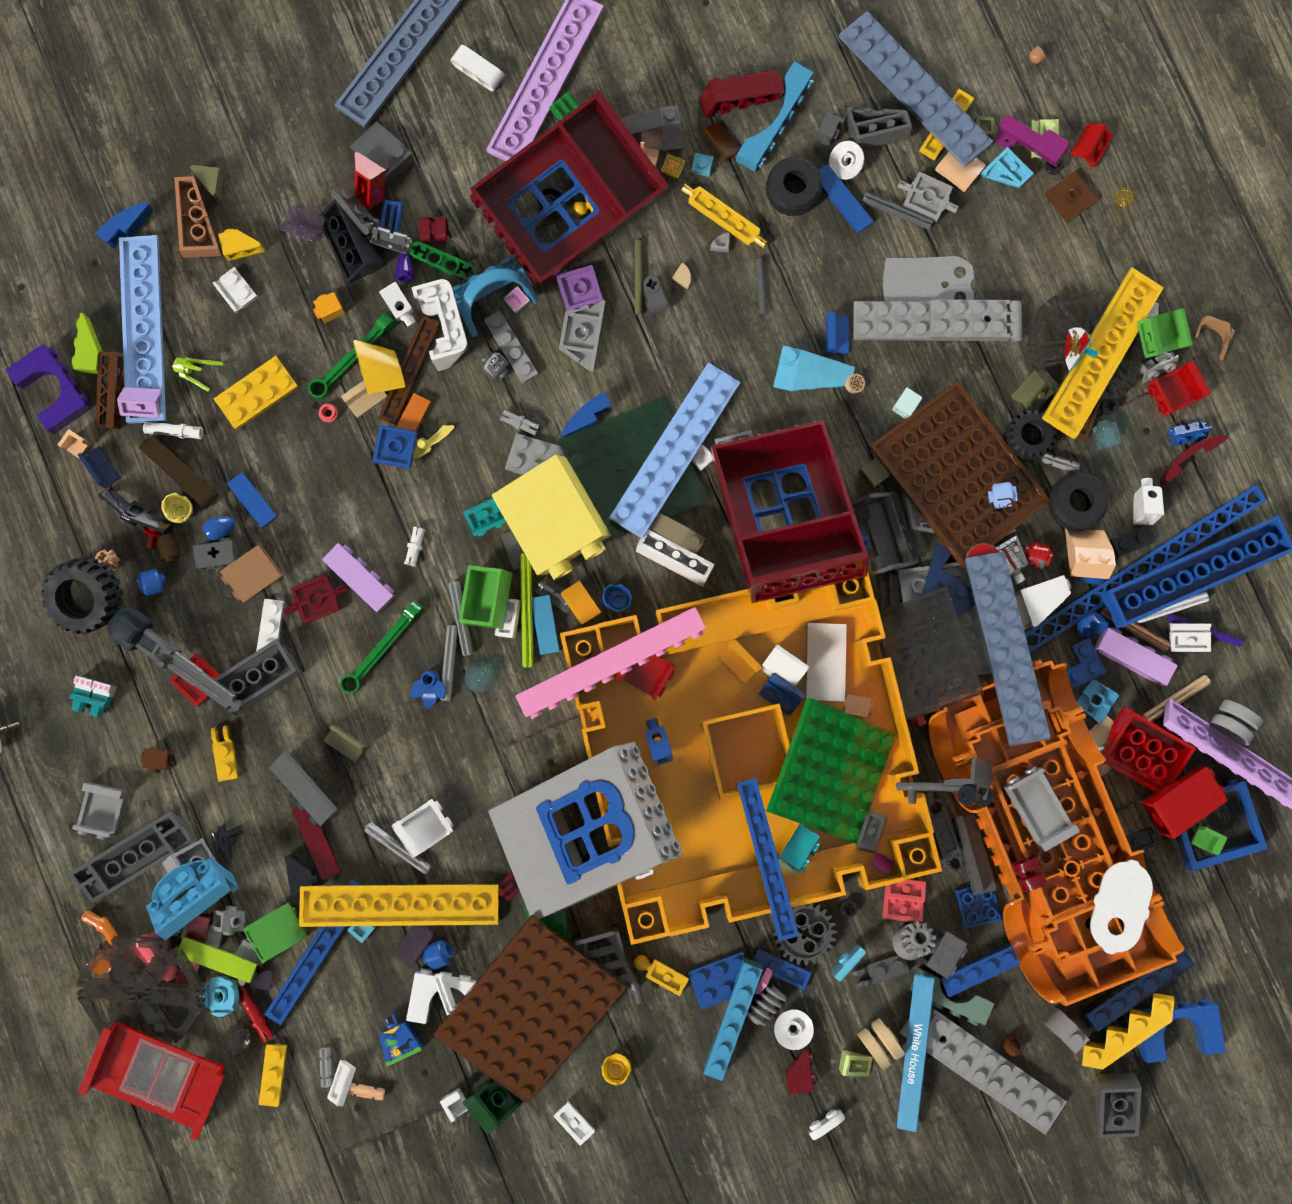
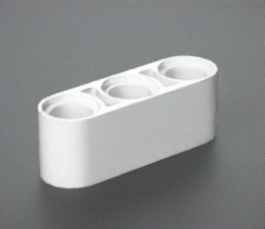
(477, 68)

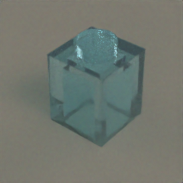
(1106, 435)

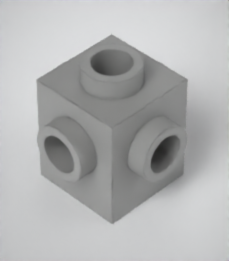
(228, 920)

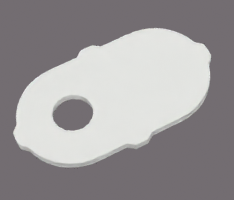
(1124, 895)

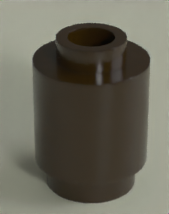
(167, 548)

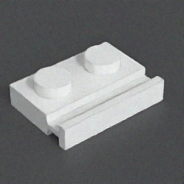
(235, 290)
(1190, 637)

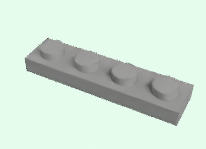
(511, 347)

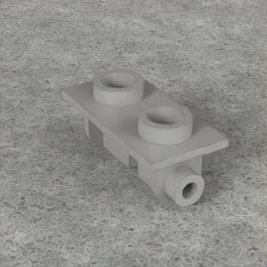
(1165, 363)

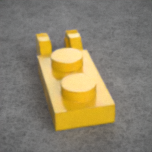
(224, 755)

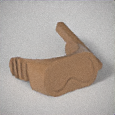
(1221, 327)

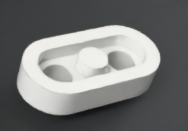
(819, 1128)

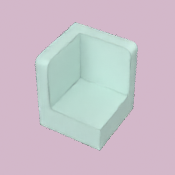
(907, 403)

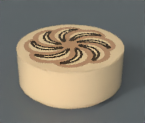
(854, 383)

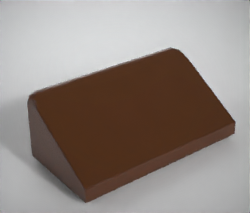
(721, 141)

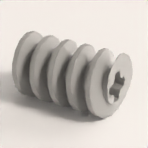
(766, 1005)

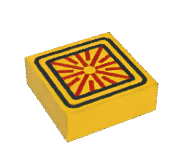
(673, 166)

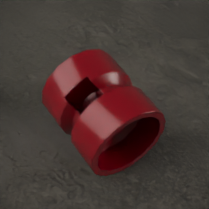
(433, 229)
(1032, 880)

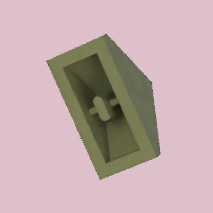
(211, 178)

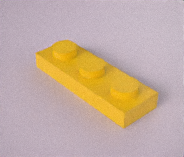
(273, 1075)

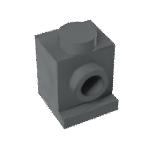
(830, 128)

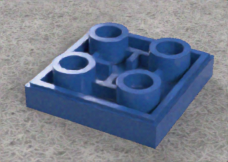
(977, 909)

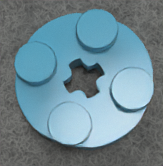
(230, 992)

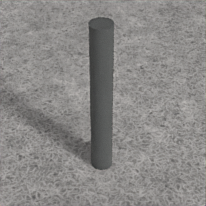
(761, 287)

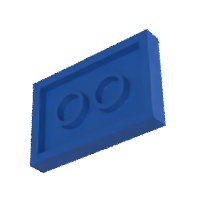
(715, 980)

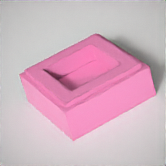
(764, 980)

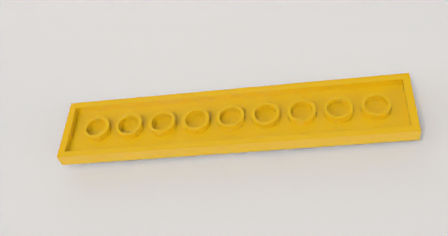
(1111, 339)
(398, 905)

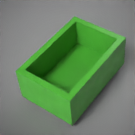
(485, 597)

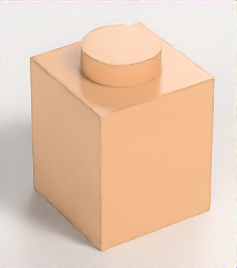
(857, 705)

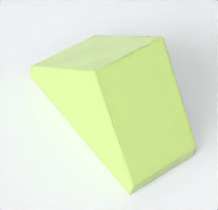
(855, 1064)

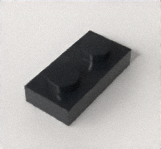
(1131, 541)

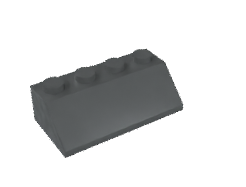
(260, 675)
(303, 788)

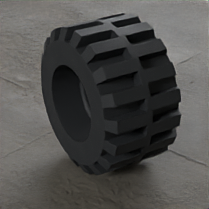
(1019, 446)

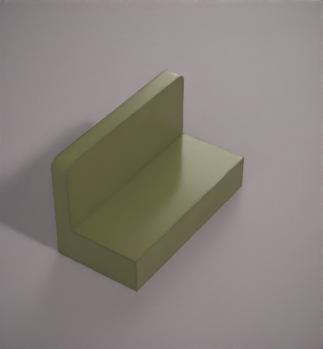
(1033, 392)
(345, 743)

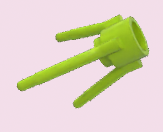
(185, 367)

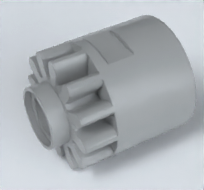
(913, 941)

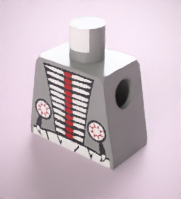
(1015, 558)

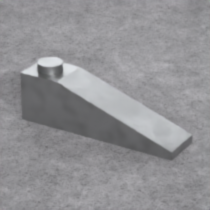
(657, 128)

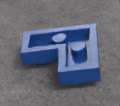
(1089, 664)

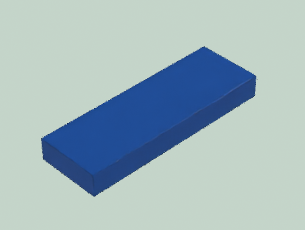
(252, 500)
(783, 969)

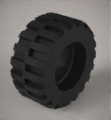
(60, 601)

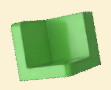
(1209, 840)

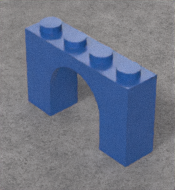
(1208, 1028)

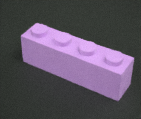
(362, 581)
(1135, 657)

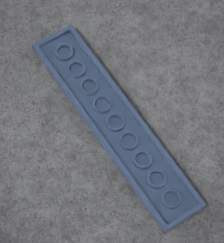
(394, 59)
(915, 89)
(1007, 649)

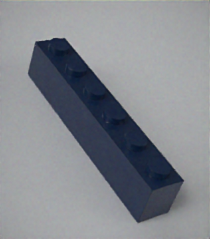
(1131, 993)

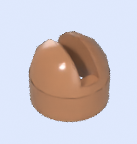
(1037, 55)

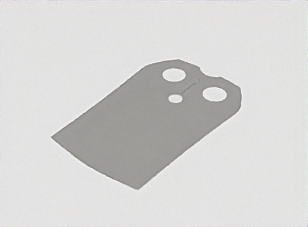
(922, 279)

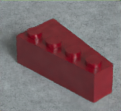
(740, 92)

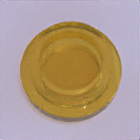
(1124, 197)

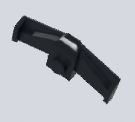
(134, 512)

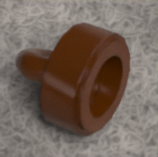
(1012, 1046)

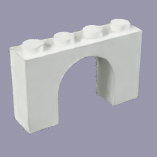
(424, 990)

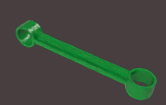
(382, 326)
(409, 615)

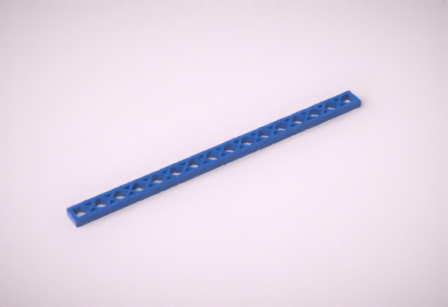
(1166, 546)

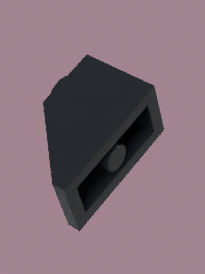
(299, 874)

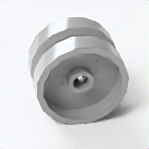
(1236, 722)

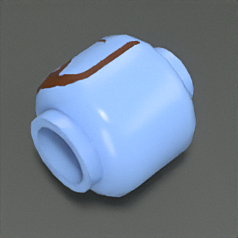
(1002, 495)

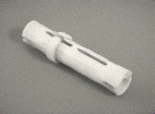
(181, 431)

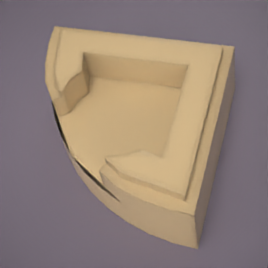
(682, 276)

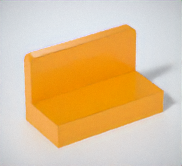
(580, 603)
(739, 661)

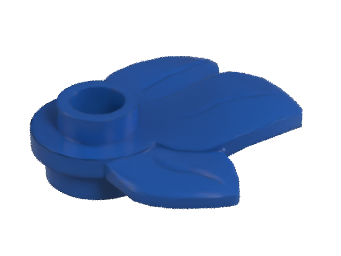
(428, 691)

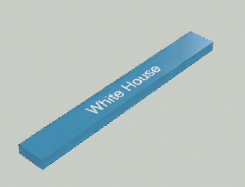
(915, 1052)

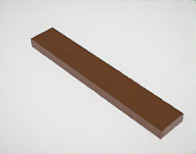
(410, 369)

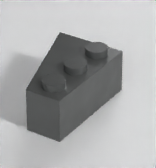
(877, 127)

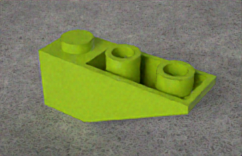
(86, 347)

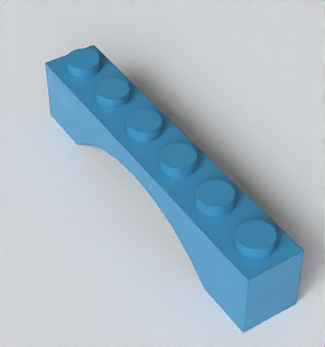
(756, 147)
(733, 1019)

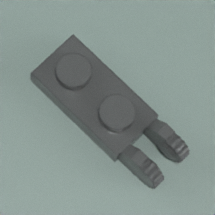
(882, 970)

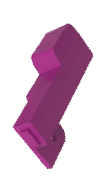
(1048, 146)

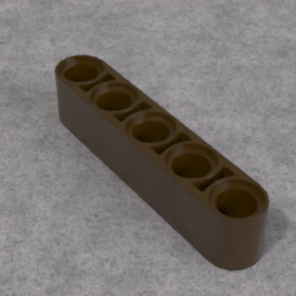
(179, 471)

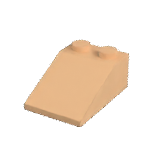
(1090, 554)

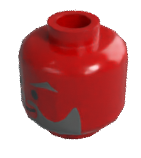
(1038, 555)

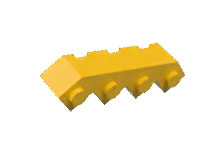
(1122, 1040)

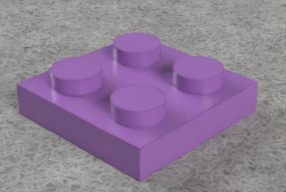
(579, 288)

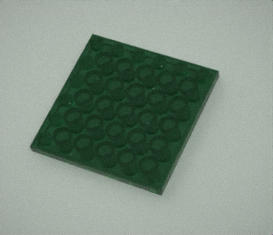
(612, 454)

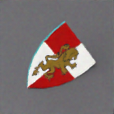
(1077, 345)

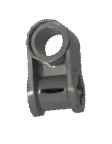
(654, 298)

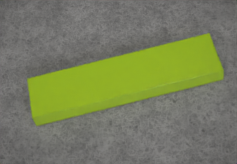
(218, 959)

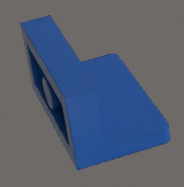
(837, 334)

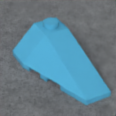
(806, 370)

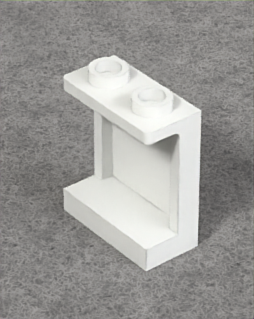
(423, 828)

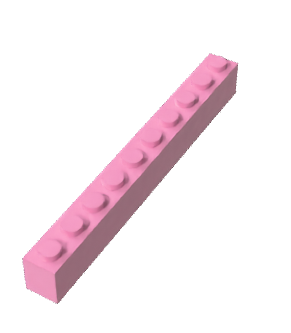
(611, 662)

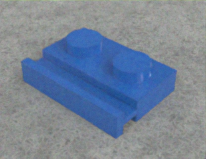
(780, 691)

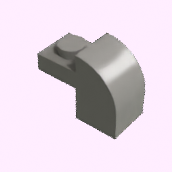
(1065, 1029)

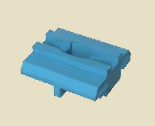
(1108, 699)

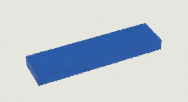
(844, 200)

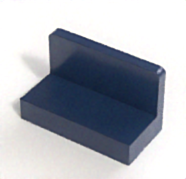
(100, 467)

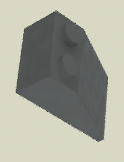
(385, 151)
(1117, 1104)

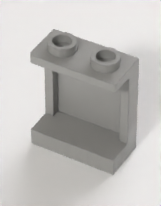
(100, 811)

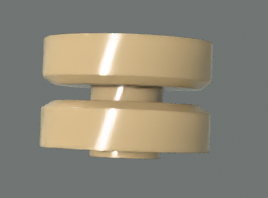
(881, 1043)

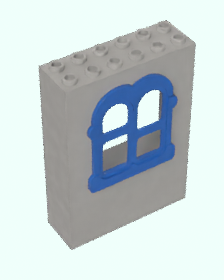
(544, 849)

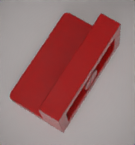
(1092, 143)

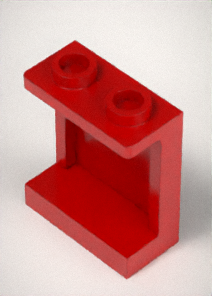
(1178, 389)

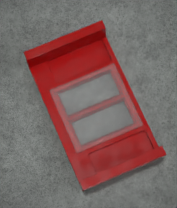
(154, 1076)

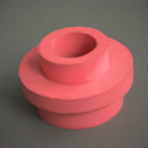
(328, 407)

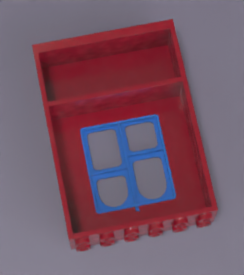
(604, 167)
(801, 553)

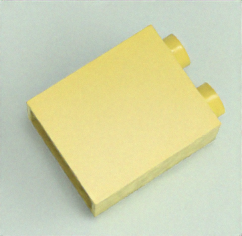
(552, 517)

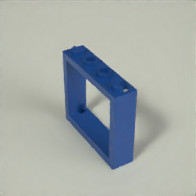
(1232, 853)

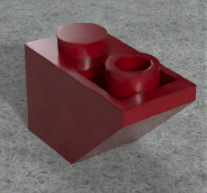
(798, 1073)

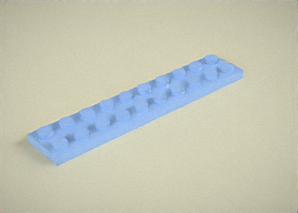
(142, 318)
(674, 450)

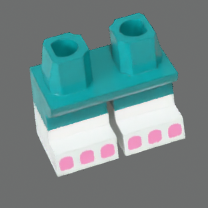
(92, 692)

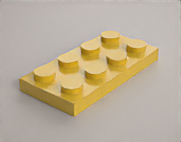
(256, 393)

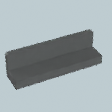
(974, 854)

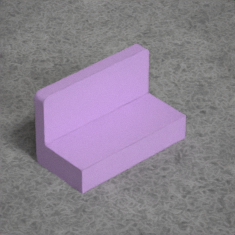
(139, 402)

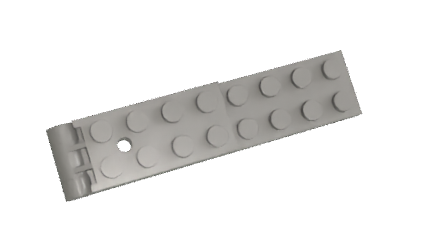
(938, 320)
(991, 1072)

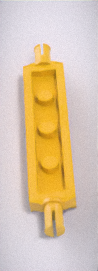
(724, 216)

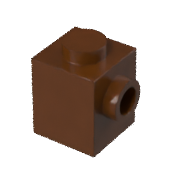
(157, 759)

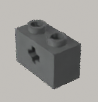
(204, 554)

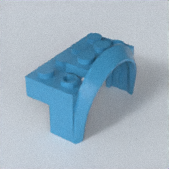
(487, 282)
(213, 885)

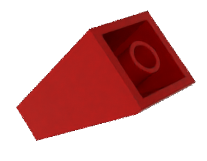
(1184, 802)

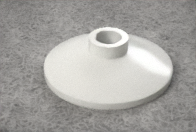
(840, 156)
(798, 1038)

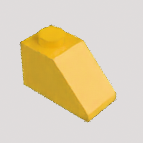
(238, 245)

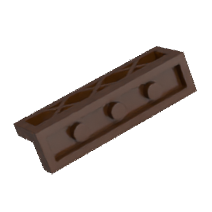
(114, 388)

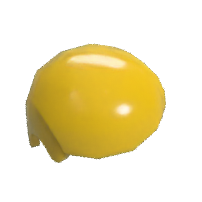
(616, 1069)

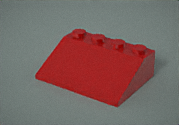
(1145, 750)

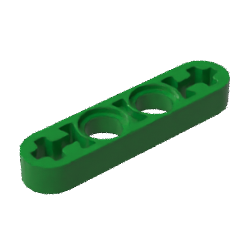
(441, 265)

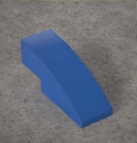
(124, 223)
(586, 415)

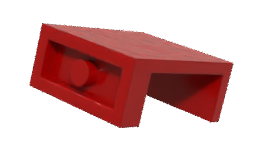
(649, 676)

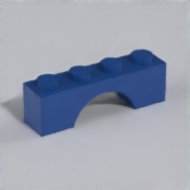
(993, 963)

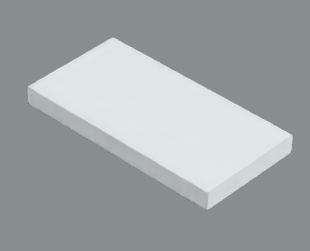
(826, 661)

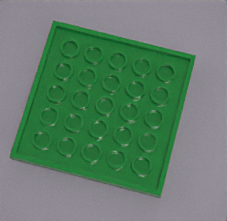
(831, 771)

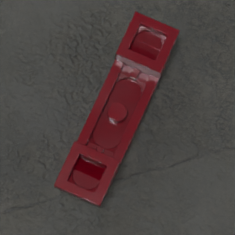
(1174, 469)

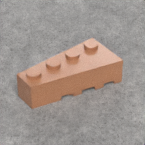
(194, 226)

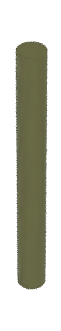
(638, 277)

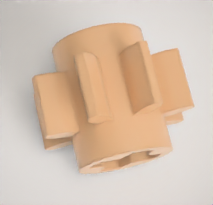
(108, 558)

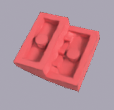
(904, 901)

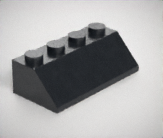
(350, 246)

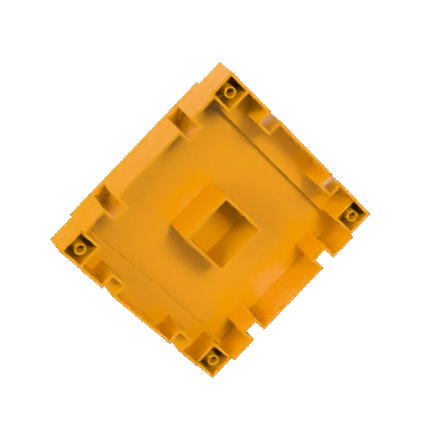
(732, 734)

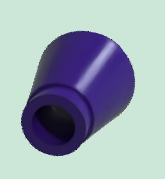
(404, 268)

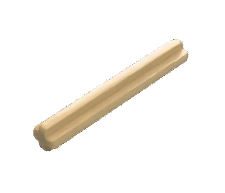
(1178, 697)

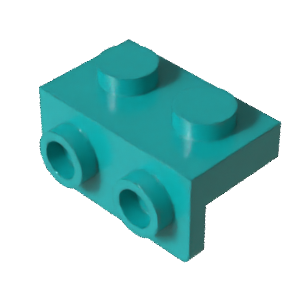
(484, 517)

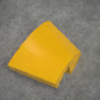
(378, 367)

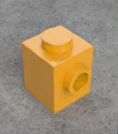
(328, 307)

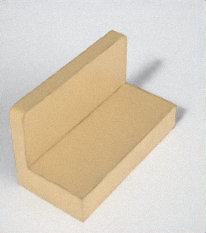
(359, 401)

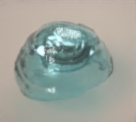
(479, 676)

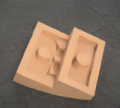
(957, 174)

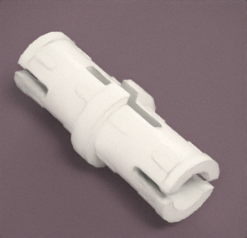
(414, 546)

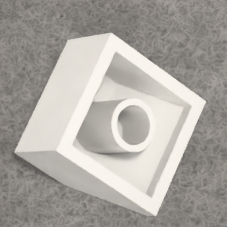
(784, 665)

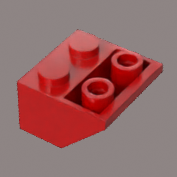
(368, 181)

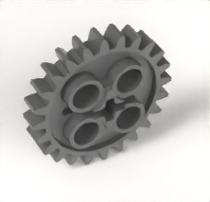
(796, 947)

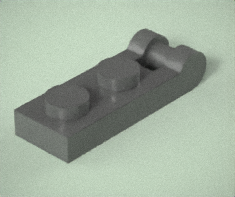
(355, 209)

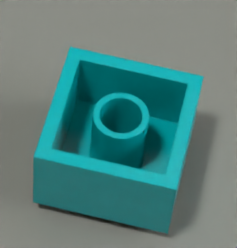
(799, 847)

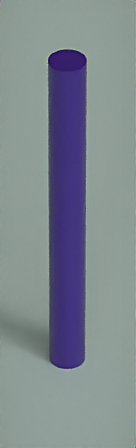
(1214, 633)

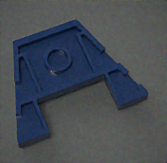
(937, 578)

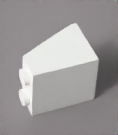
(1041, 600)

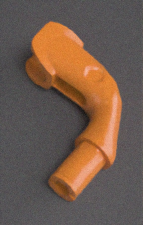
(104, 926)

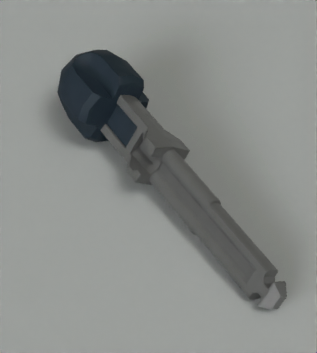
(135, 631)

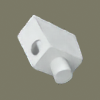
(394, 298)
(1147, 504)

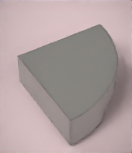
(721, 243)

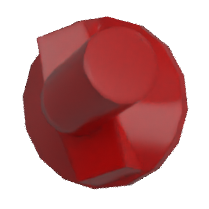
(152, 534)

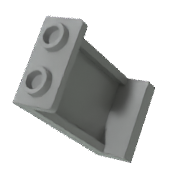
(1040, 809)

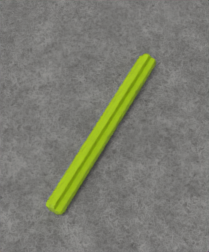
(526, 611)

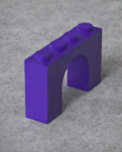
(71, 401)

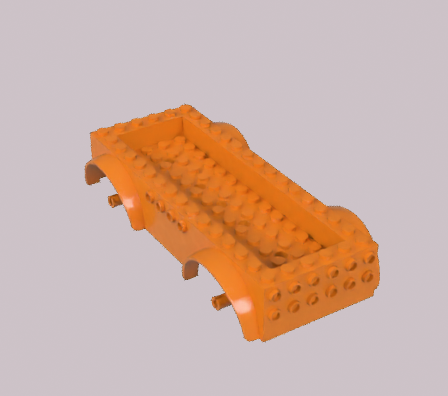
(1049, 922)

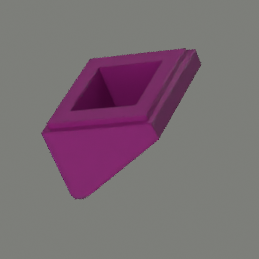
(882, 863)

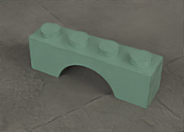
(973, 1007)

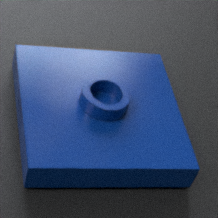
(395, 447)

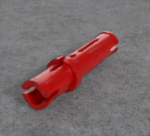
(254, 1014)

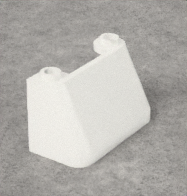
(439, 299)

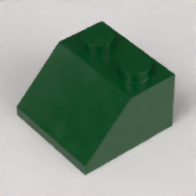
(491, 1105)

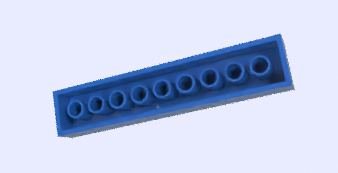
(1197, 572)

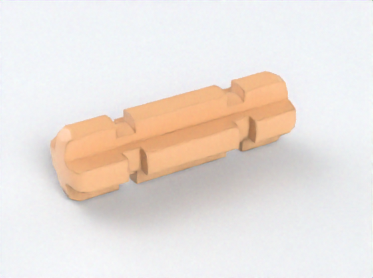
(366, 1091)

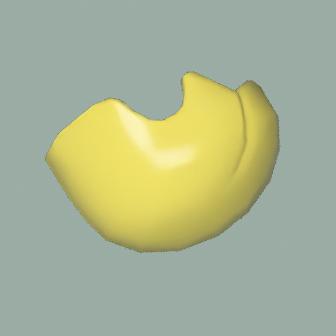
(177, 508)

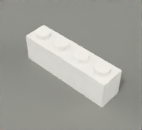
(675, 557)

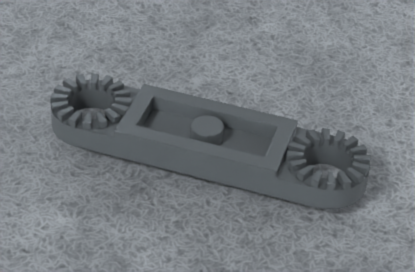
(946, 837)

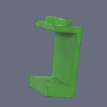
(1164, 333)
(275, 932)

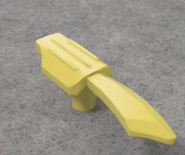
(423, 445)

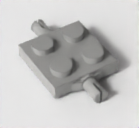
(928, 196)

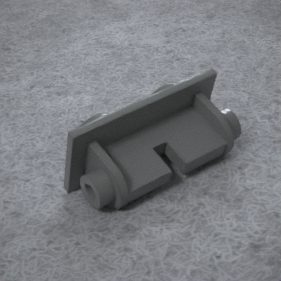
(396, 241)
(549, 587)

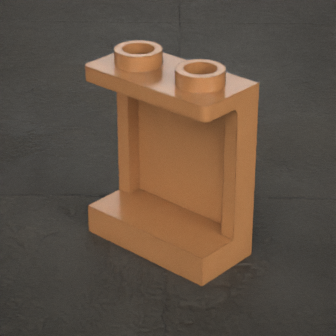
(250, 573)

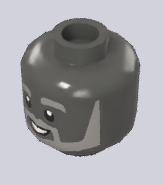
(494, 365)

